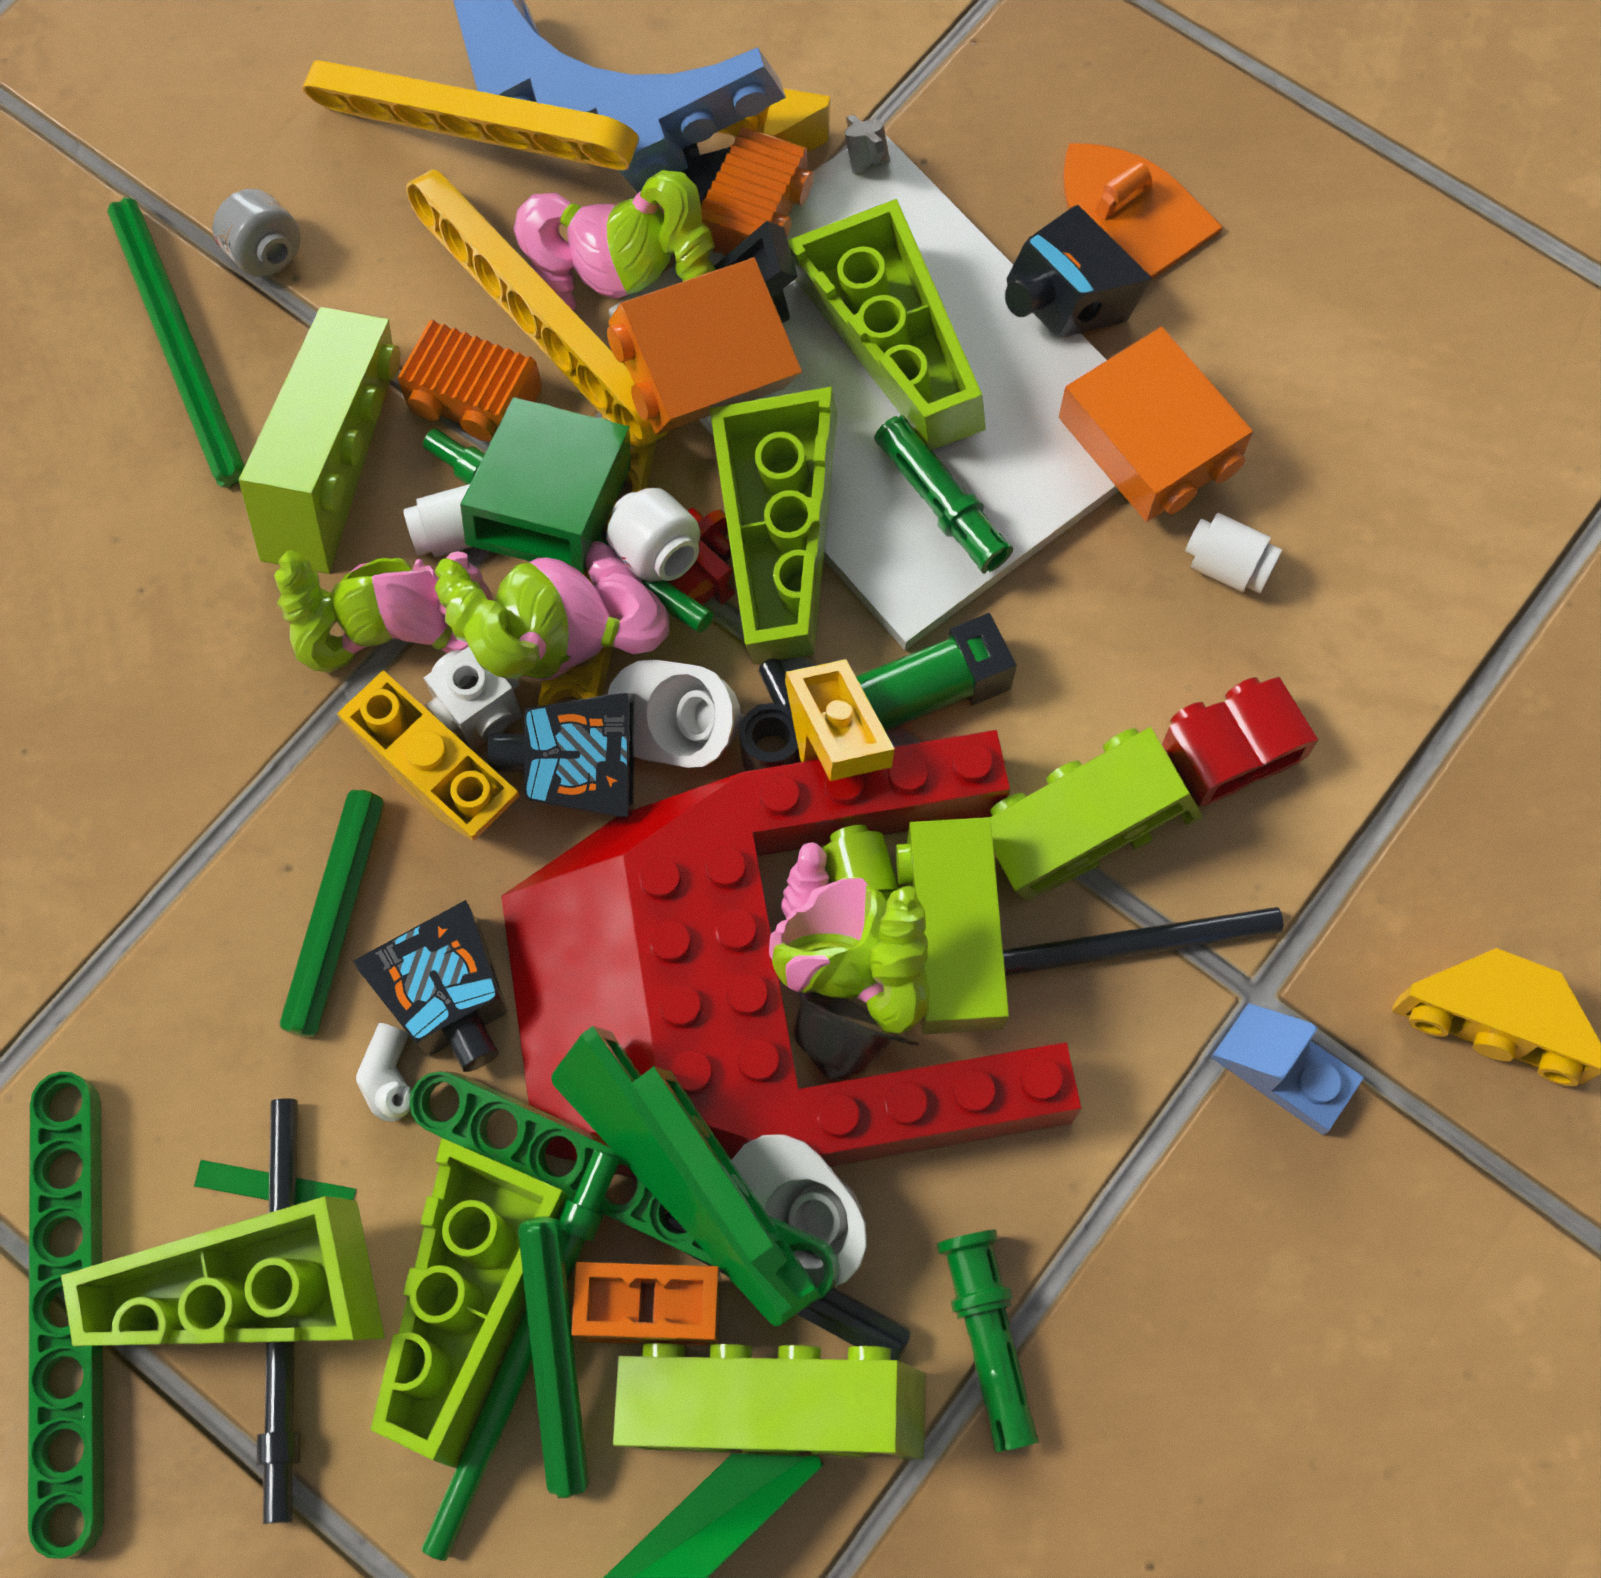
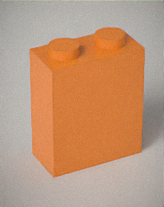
(702, 345)
(1155, 425)

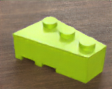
(1089, 813)
(957, 886)

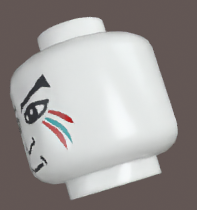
(653, 535)

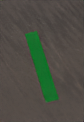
(256, 1183)

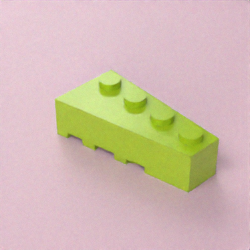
(318, 437)
(776, 504)
(256, 1280)
(770, 1402)

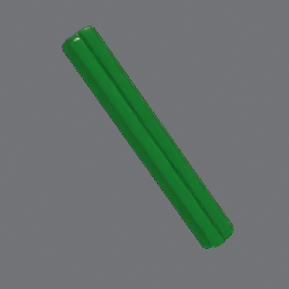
(331, 914)
(553, 1356)

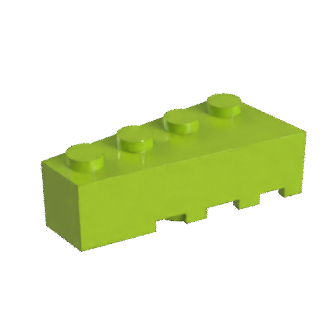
(888, 313)
(459, 1302)

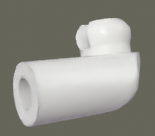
(380, 1078)

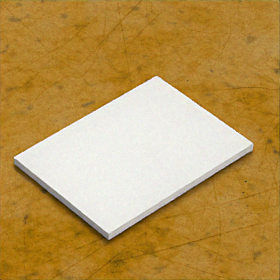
(1021, 467)

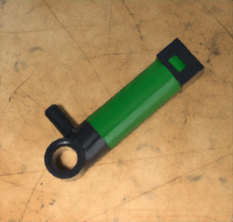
(966, 665)

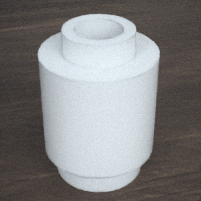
(437, 523)
(1232, 553)

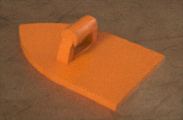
(1136, 205)

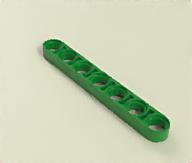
(528, 1152)
(51, 1344)

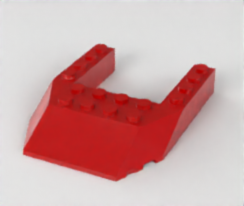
(667, 946)

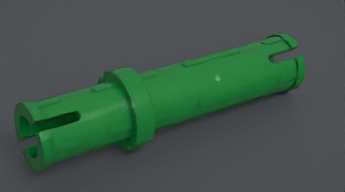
(957, 511)

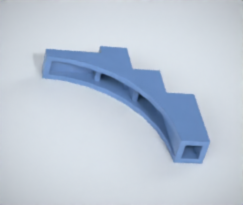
(661, 108)

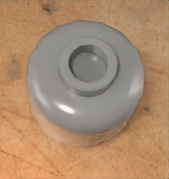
(253, 230)

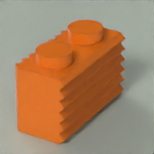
(755, 186)
(466, 379)

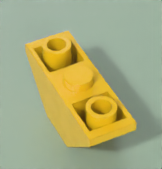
(427, 757)
(1508, 1013)

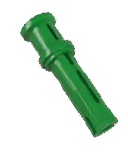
(983, 1305)

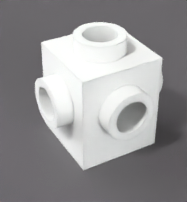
(471, 698)

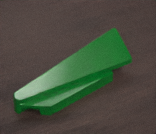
(686, 1169)
(718, 1517)

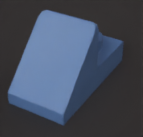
(1287, 1067)

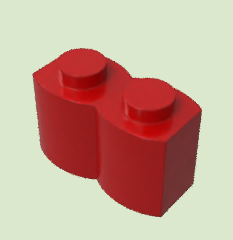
(1238, 740)

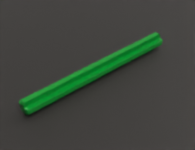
(176, 342)

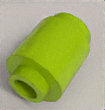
(860, 854)

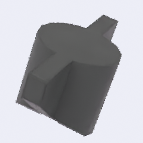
(866, 143)

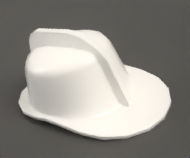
(679, 712)
(806, 1193)

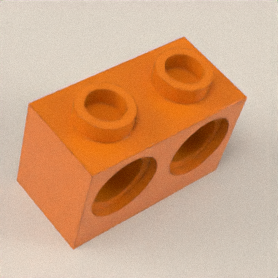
(646, 1304)

